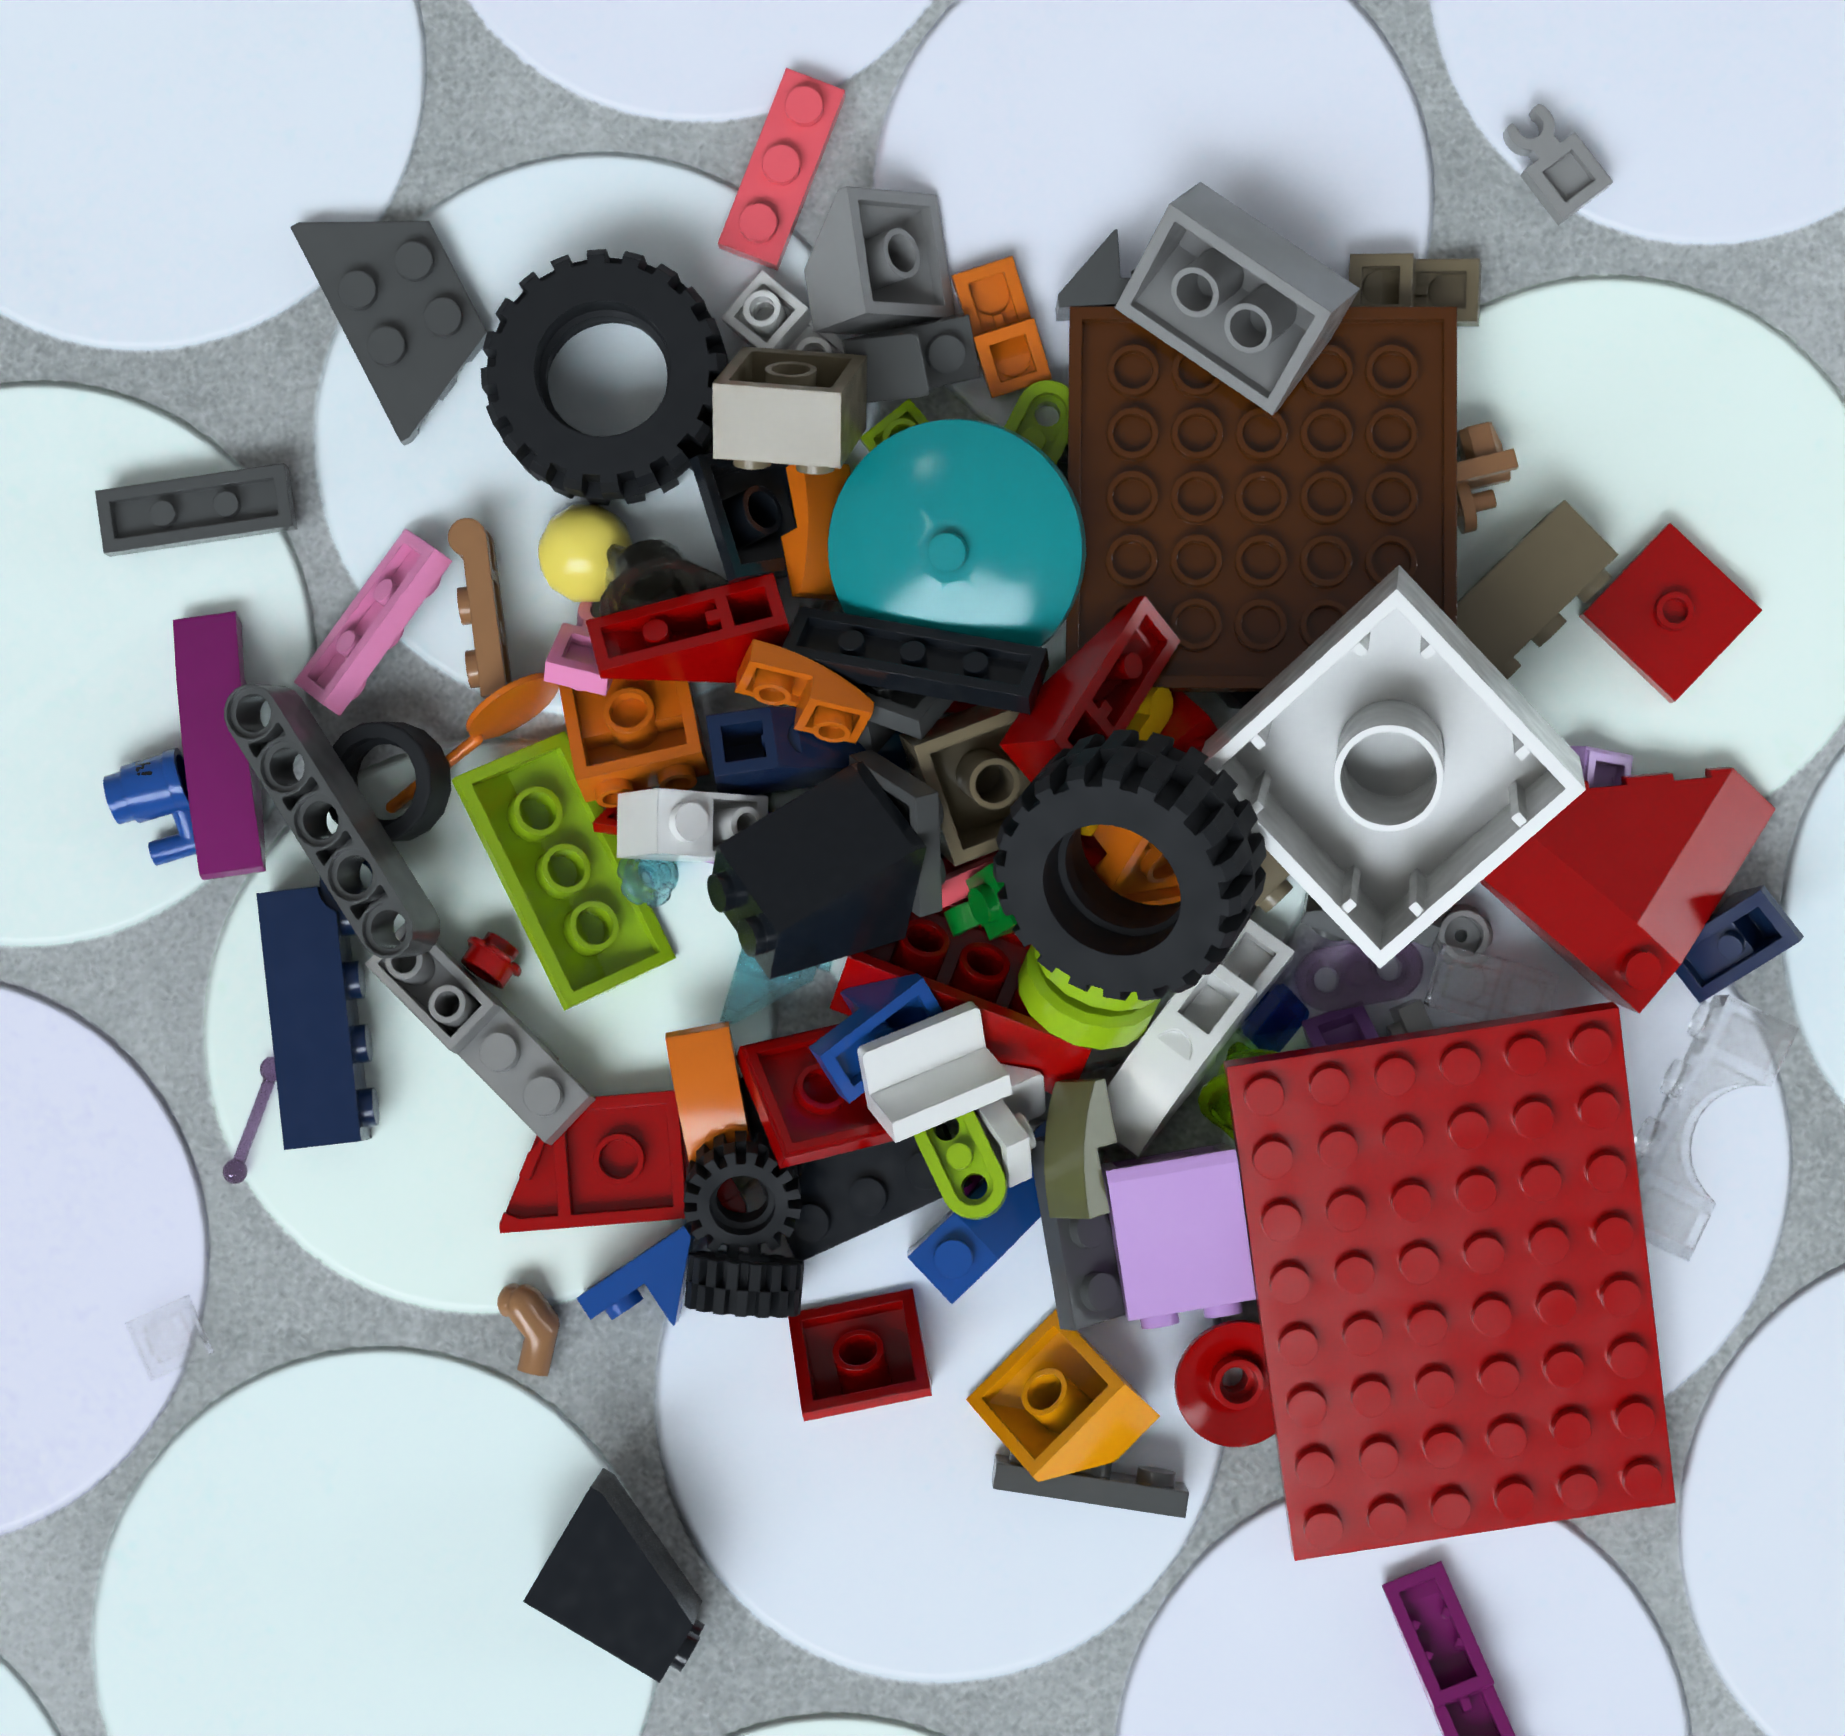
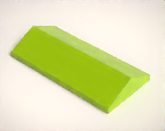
(561, 872)

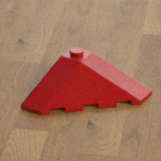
(1633, 875)

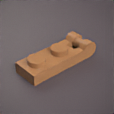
(481, 606)

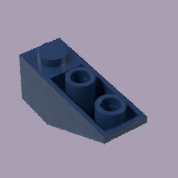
(764, 754)

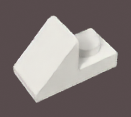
(1008, 1123)

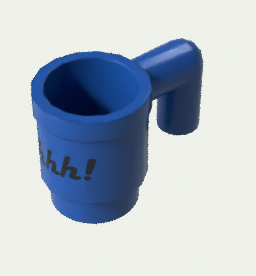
(151, 791)

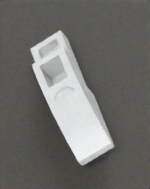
(1189, 1035)

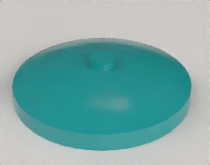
(959, 534)

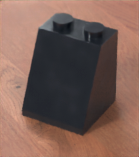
(820, 875)
(619, 1584)

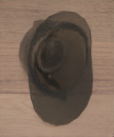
(649, 574)

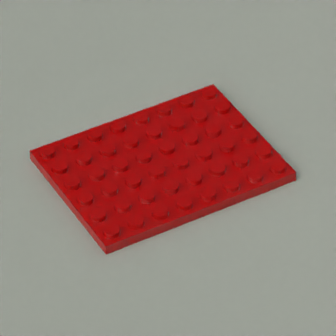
(1452, 1280)

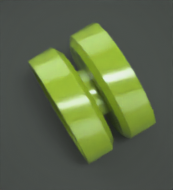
(1079, 1015)

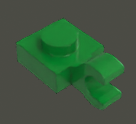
(981, 908)

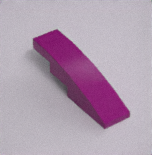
(219, 779)
(1446, 1654)

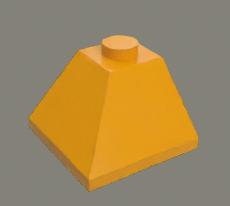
(1061, 1404)

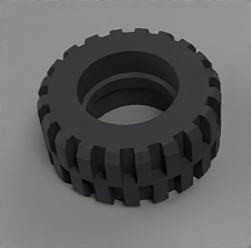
(555, 311)
(1086, 924)

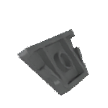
(397, 310)

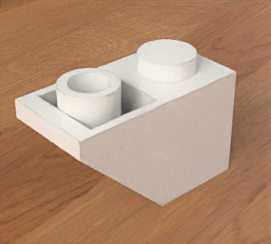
(682, 823)

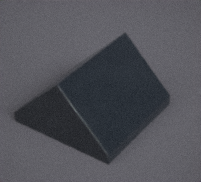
(746, 515)

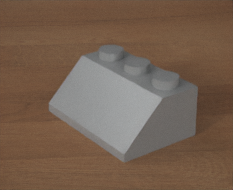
(1235, 297)

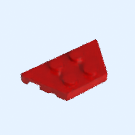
(608, 1168)

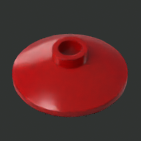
(1218, 1412)

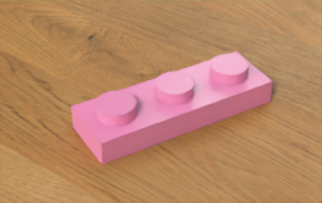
(373, 622)

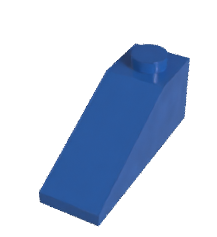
(963, 1249)

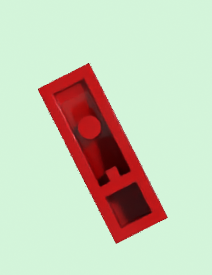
(690, 635)
(1094, 688)

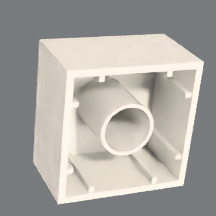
(1394, 767)

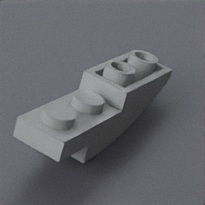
(486, 1038)

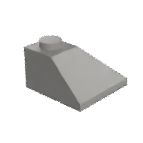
(878, 263)

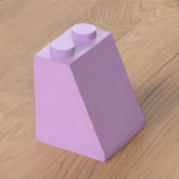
(1180, 1234)

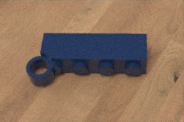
(316, 1019)

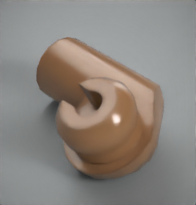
(535, 1321)

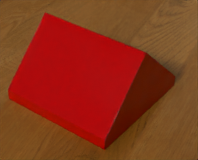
(859, 1355)

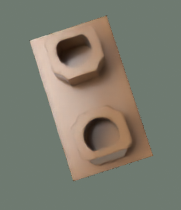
(1481, 466)

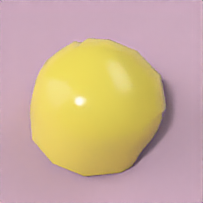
(576, 549)

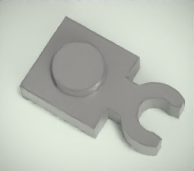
(1563, 173)

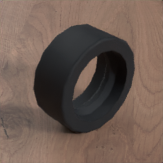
(430, 767)

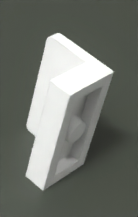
(931, 1072)

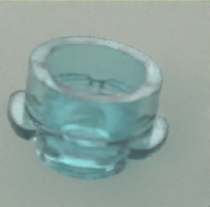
(662, 880)

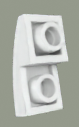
(776, 319)

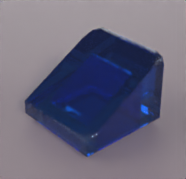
(1274, 1019)

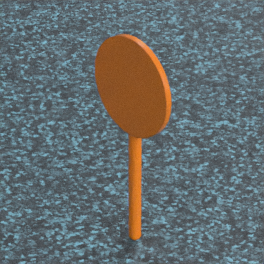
(494, 717)

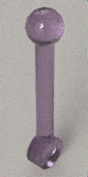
(236, 1169)

